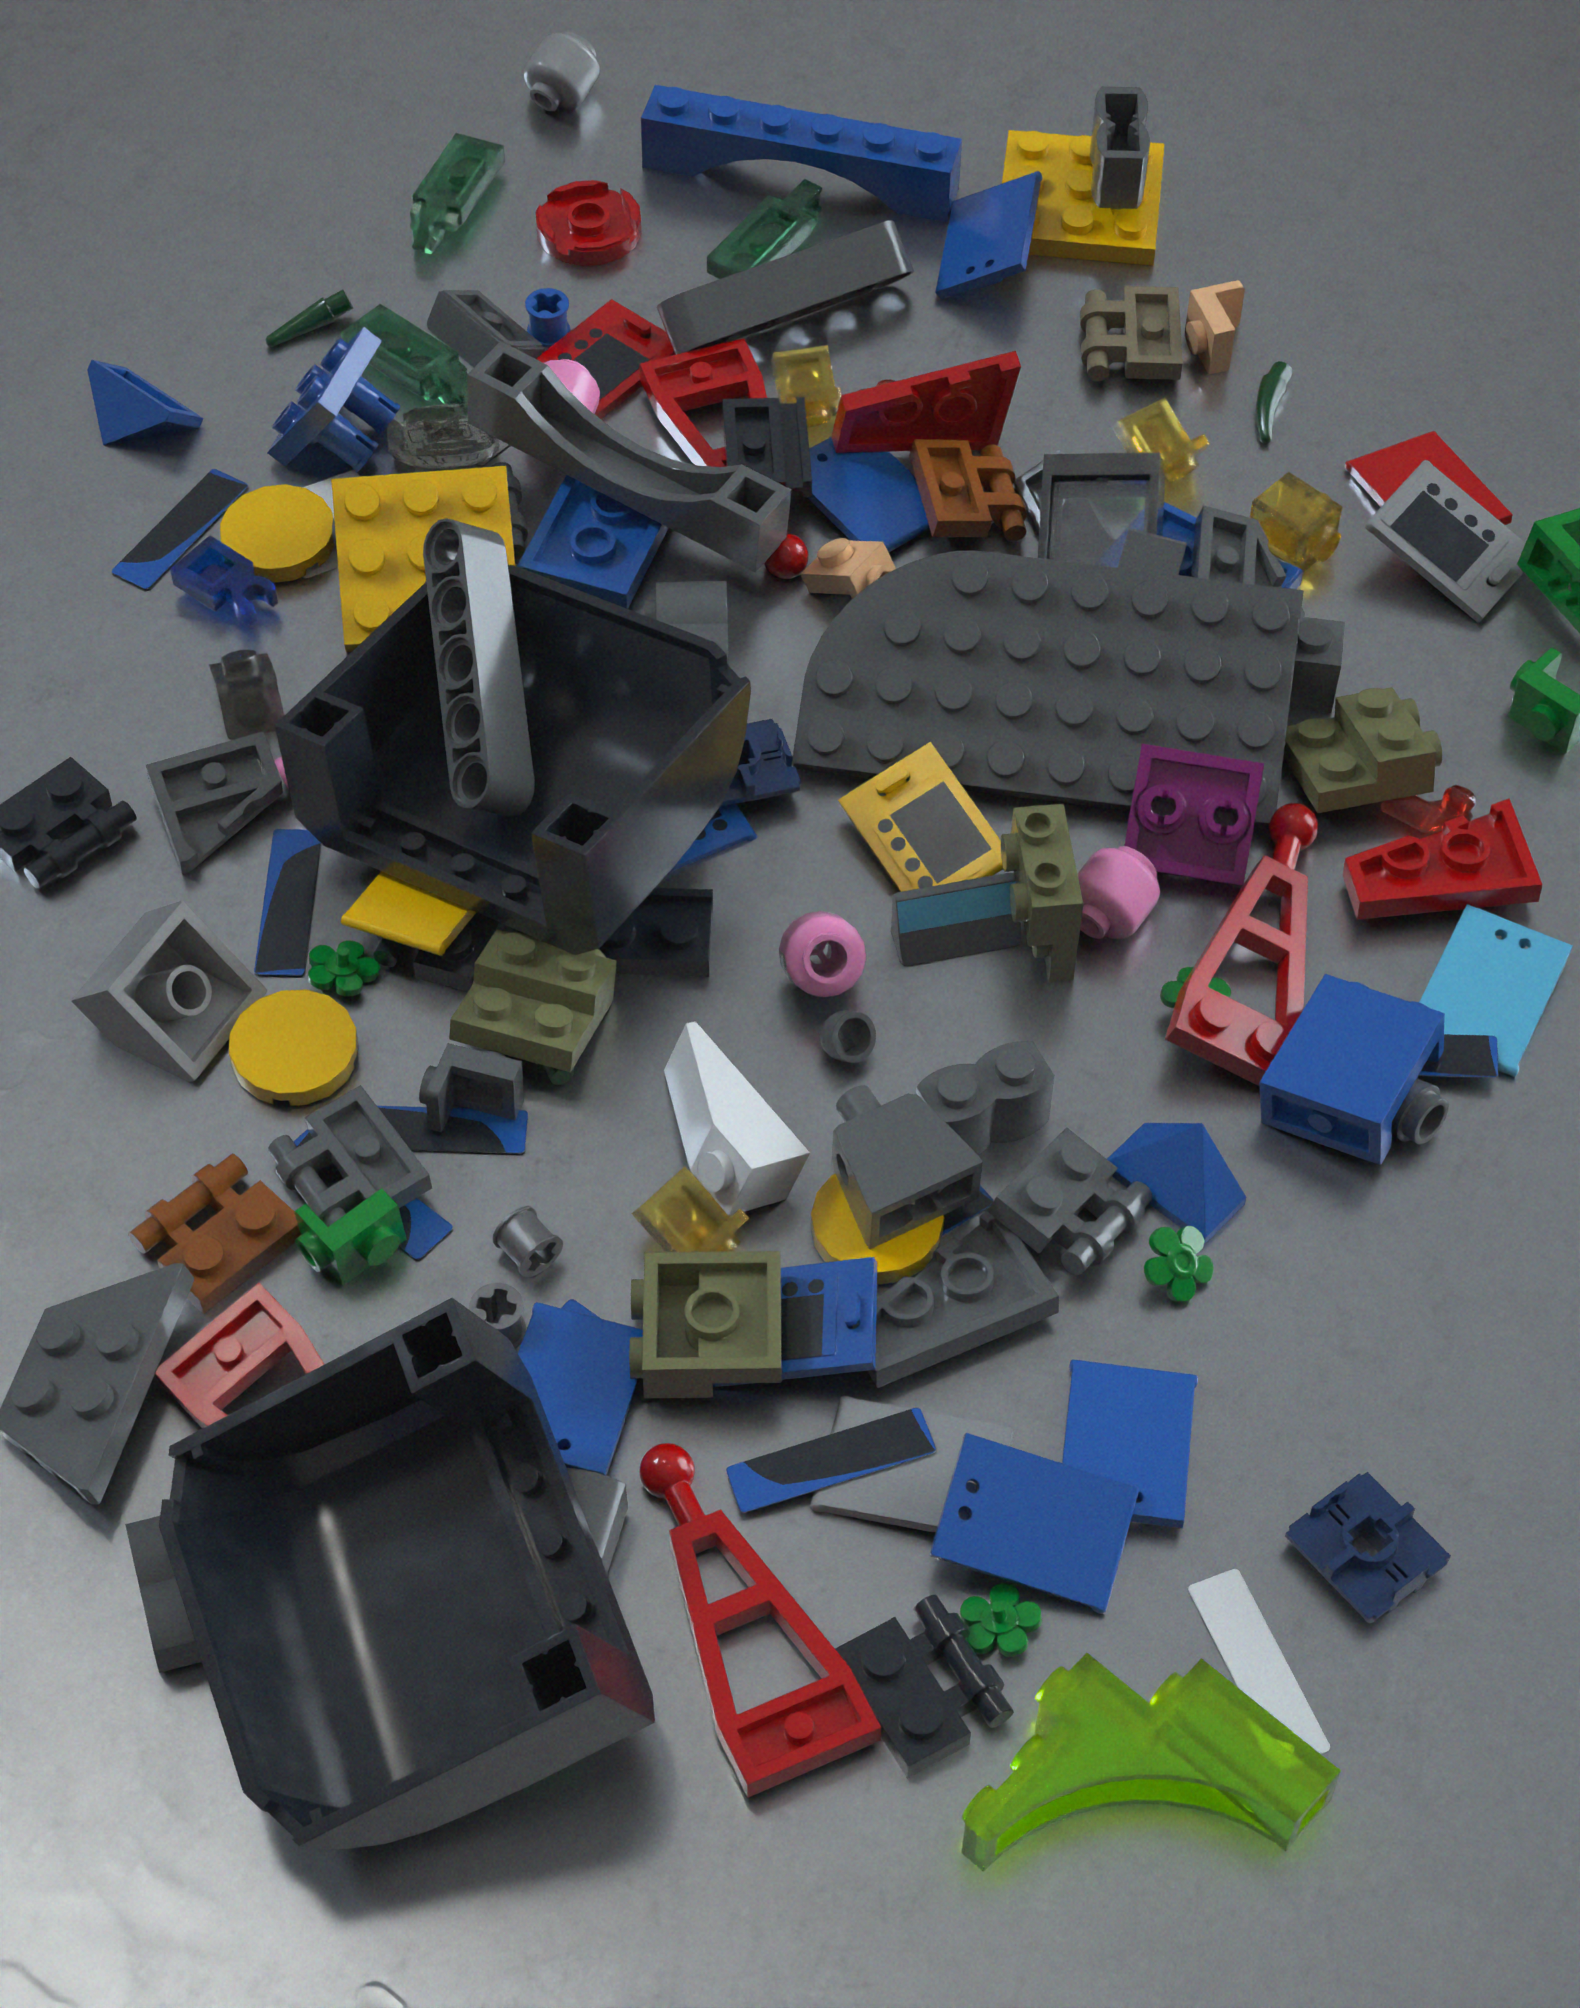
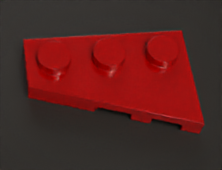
(939, 405)
(1464, 864)

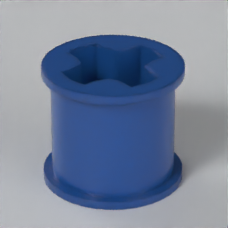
(547, 315)

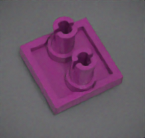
(1194, 813)

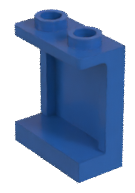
(1349, 1067)

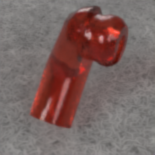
(1430, 815)

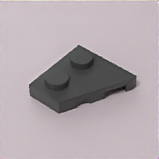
(1234, 550)
(213, 794)

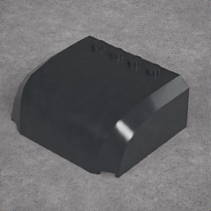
(627, 752)
(398, 1588)

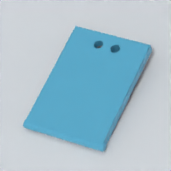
(1496, 983)

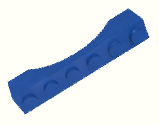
(900, 166)

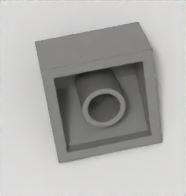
(169, 992)

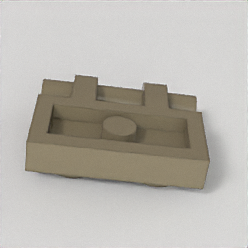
(1150, 331)

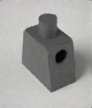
(899, 1164)

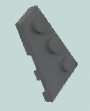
(960, 1301)

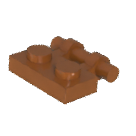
(953, 492)
(231, 1244)

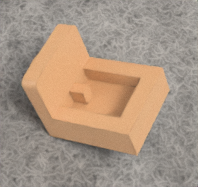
(1212, 323)
(847, 567)

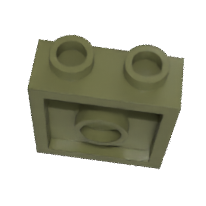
(1364, 752)
(1046, 885)
(534, 1000)
(706, 1321)

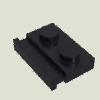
(769, 440)
(665, 935)

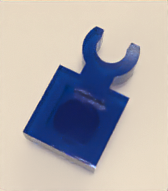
(221, 575)

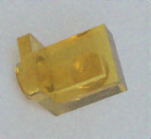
(810, 376)
(1159, 431)
(687, 1218)

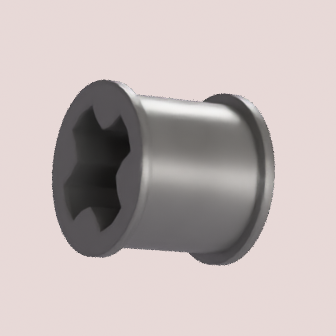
(527, 1241)
(505, 1299)

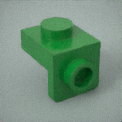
(1546, 704)
(355, 1241)

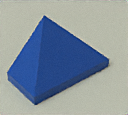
(133, 407)
(1184, 1174)

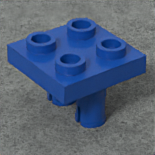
(321, 398)

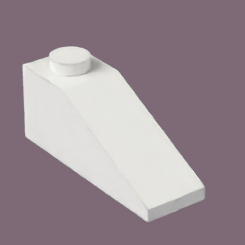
(728, 1129)

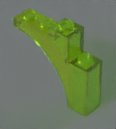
(1188, 1748)

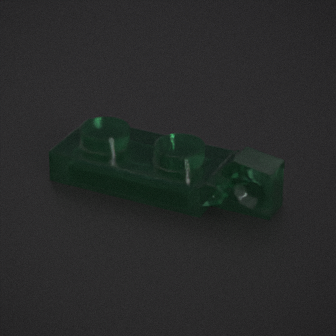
(453, 189)
(768, 232)
(413, 357)

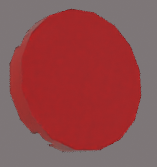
(588, 223)

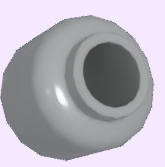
(561, 71)

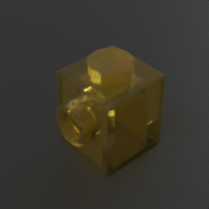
(1298, 521)

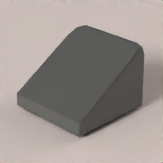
(1151, 553)

